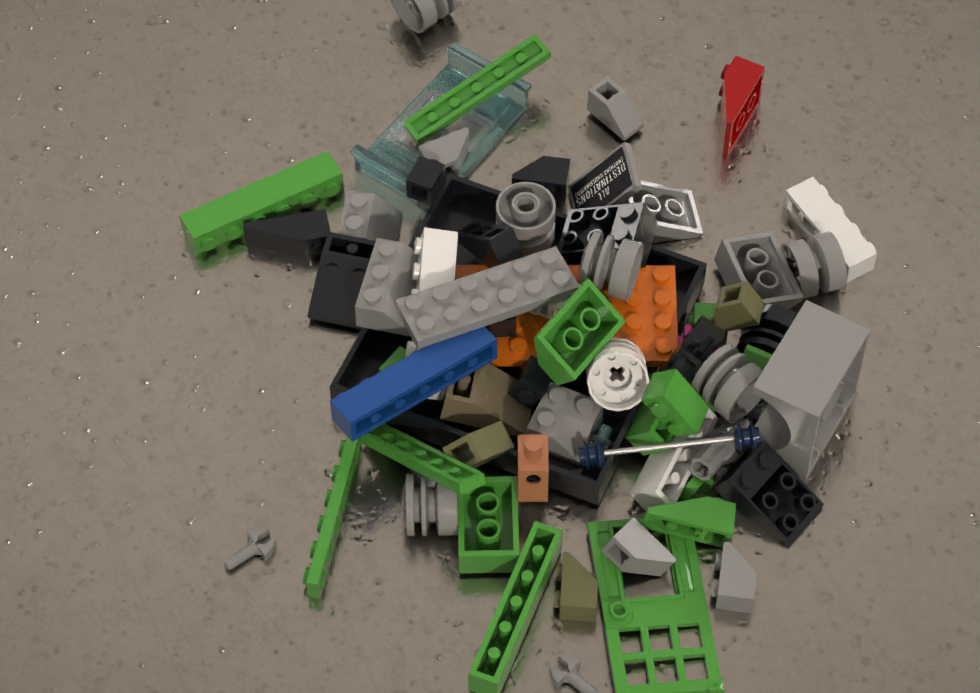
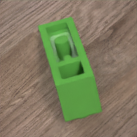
(698, 519)

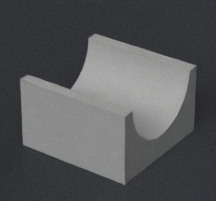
(810, 384)

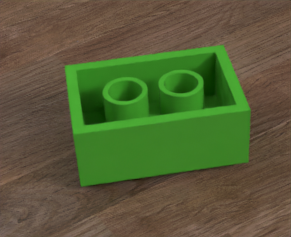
(489, 527)

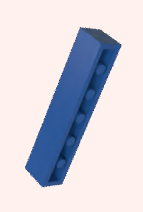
(411, 381)

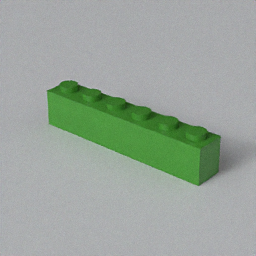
(264, 199)
(515, 609)

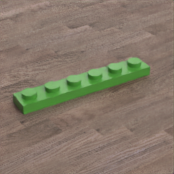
(477, 89)
(424, 459)
(329, 523)

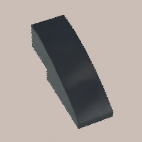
(694, 348)

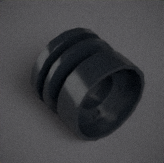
(770, 331)

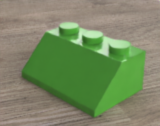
(576, 333)

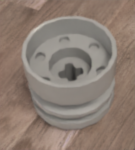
(423, 14)
(613, 266)
(728, 383)
(429, 506)

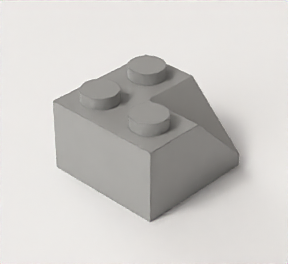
(567, 421)

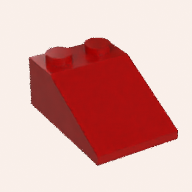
(739, 99)

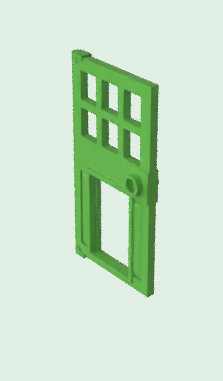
(642, 614)

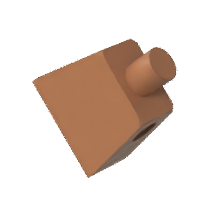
(532, 460)

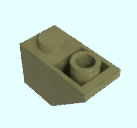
(737, 307)
(480, 445)
(578, 591)

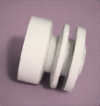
(618, 390)

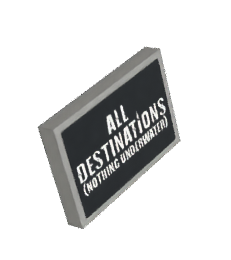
(608, 181)

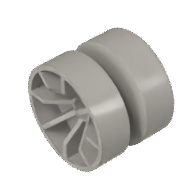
(530, 212)
(816, 263)

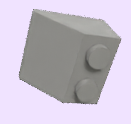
(370, 217)

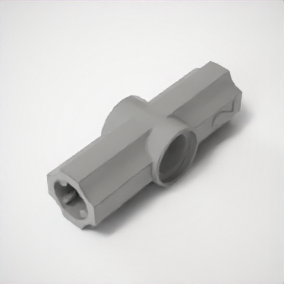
(715, 455)

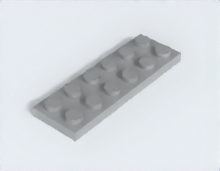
(486, 297)

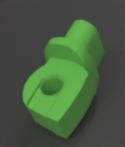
(695, 485)

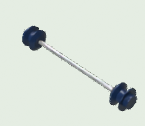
(741, 438)

